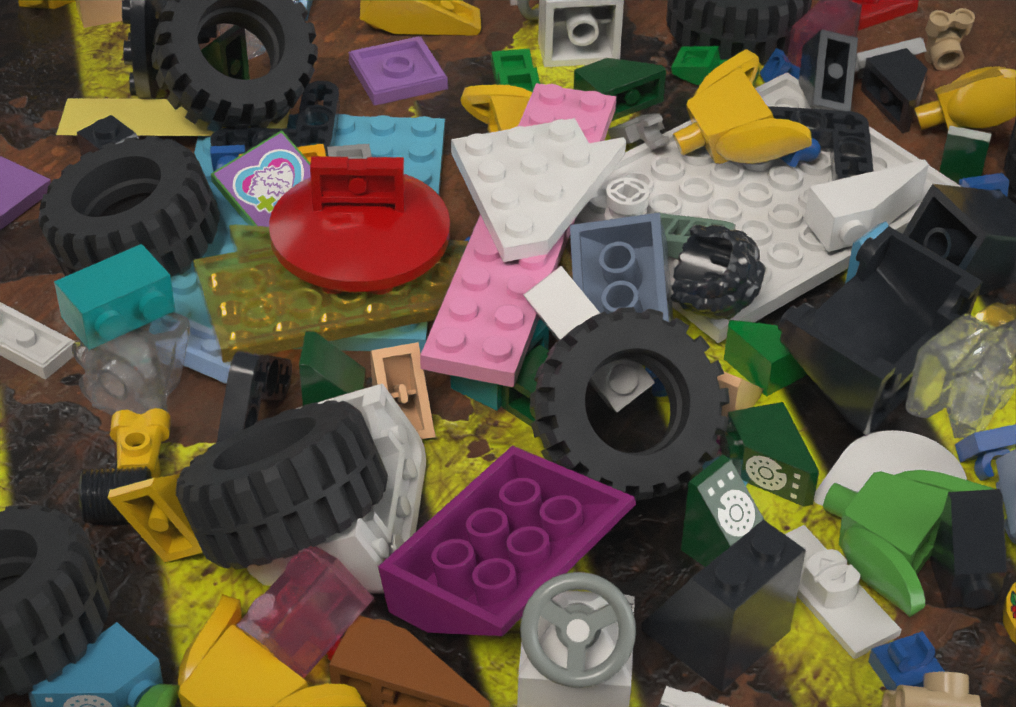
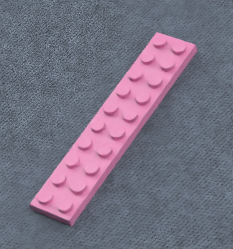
(484, 316)

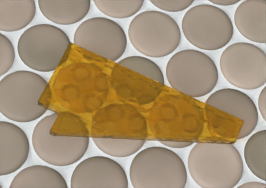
(267, 309)

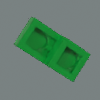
(696, 62)
(514, 68)

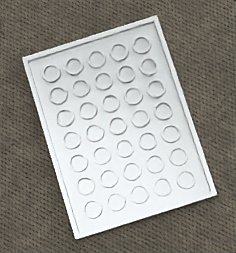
(762, 201)

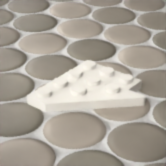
(533, 181)

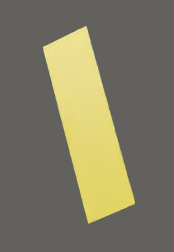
(142, 116)

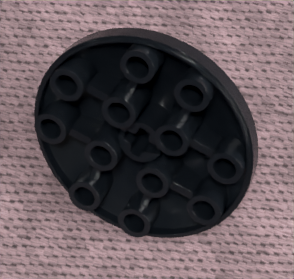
(137, 50)

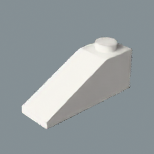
(854, 205)
(564, 307)

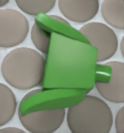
(893, 529)

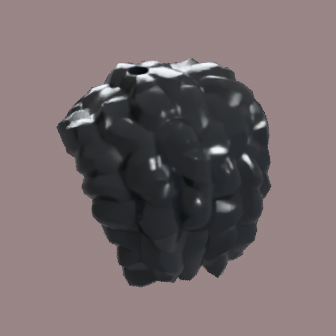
(717, 272)

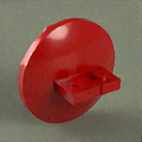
(359, 225)

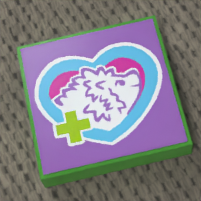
(261, 177)

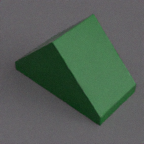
(760, 356)

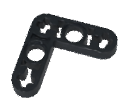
(840, 132)
(304, 133)
(250, 380)

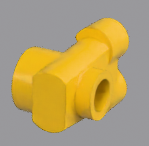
(140, 438)

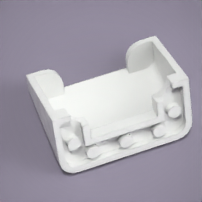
(396, 515)

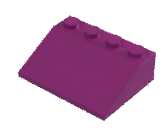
(498, 545)

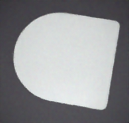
(889, 453)

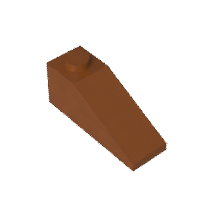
(397, 669)

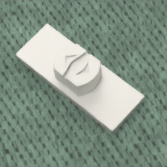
(838, 600)

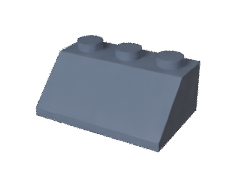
(623, 263)

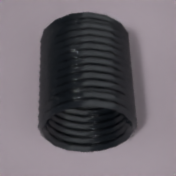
(95, 487)

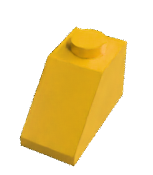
(157, 516)

